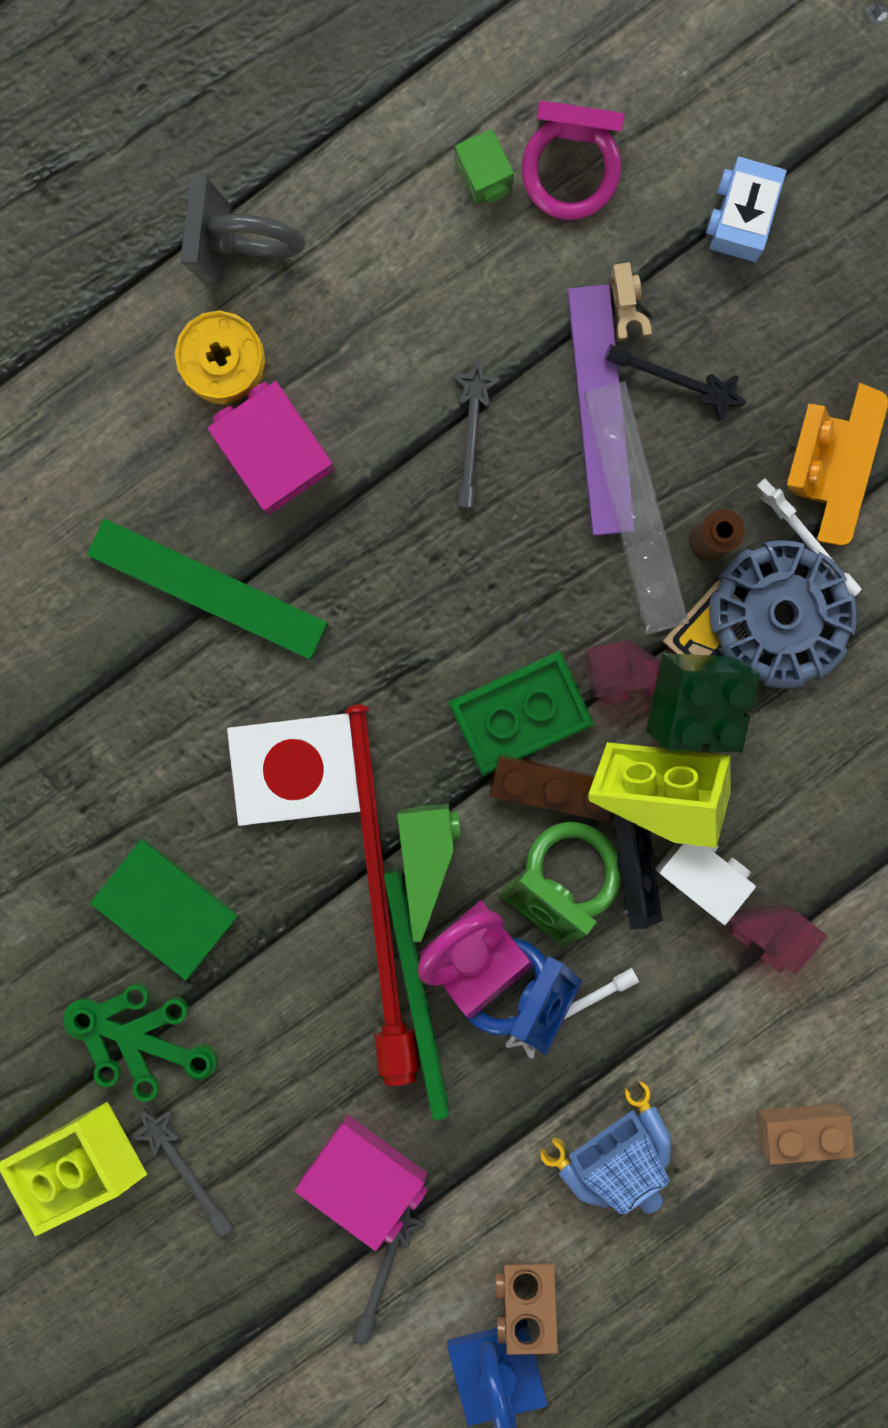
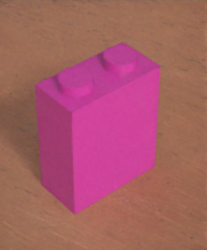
(270, 446)
(363, 1183)

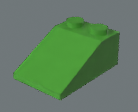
(426, 852)

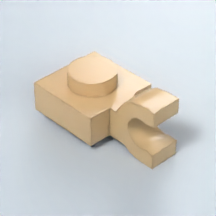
(625, 292)

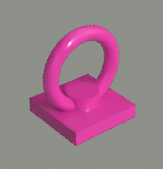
(581, 125)
(473, 960)

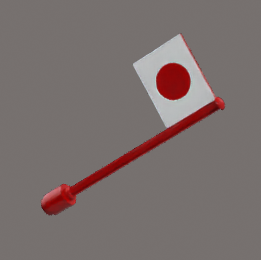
(321, 771)

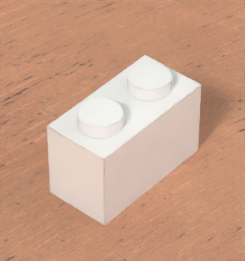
(707, 879)

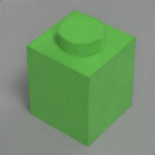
(484, 167)

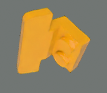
(836, 461)

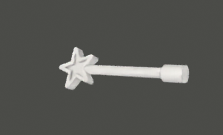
(776, 499)
(620, 983)

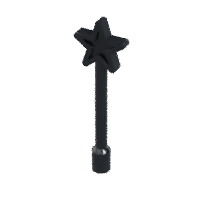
(715, 391)

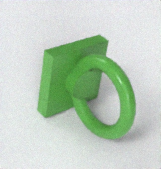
(550, 904)

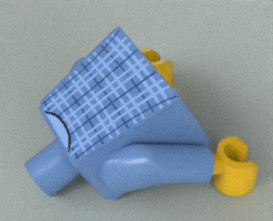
(622, 1163)

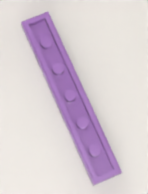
(591, 335)

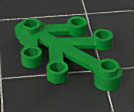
(133, 1037)

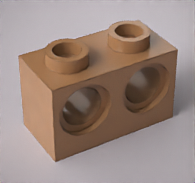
(538, 1306)

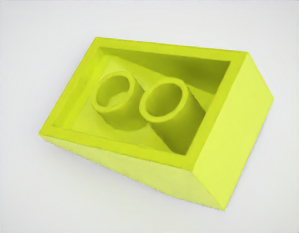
(665, 791)
(72, 1169)

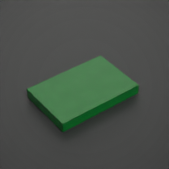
(521, 712)
(164, 909)

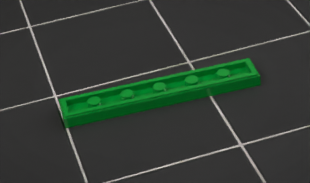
(207, 589)
(417, 995)

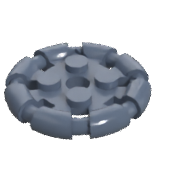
(758, 615)

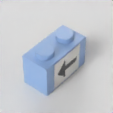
(746, 209)

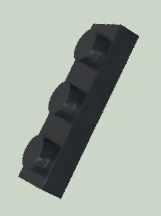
(638, 873)

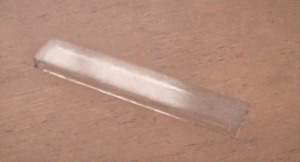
(635, 507)

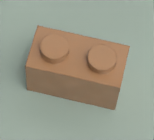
(805, 1133)

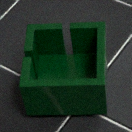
(702, 703)

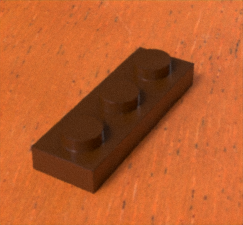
(545, 787)

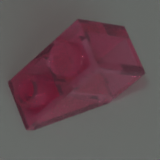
(621, 669)
(781, 932)

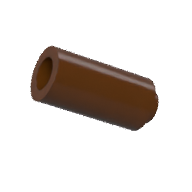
(705, 540)

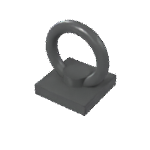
(211, 235)

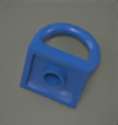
(541, 1003)
(495, 1383)

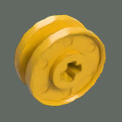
(204, 338)

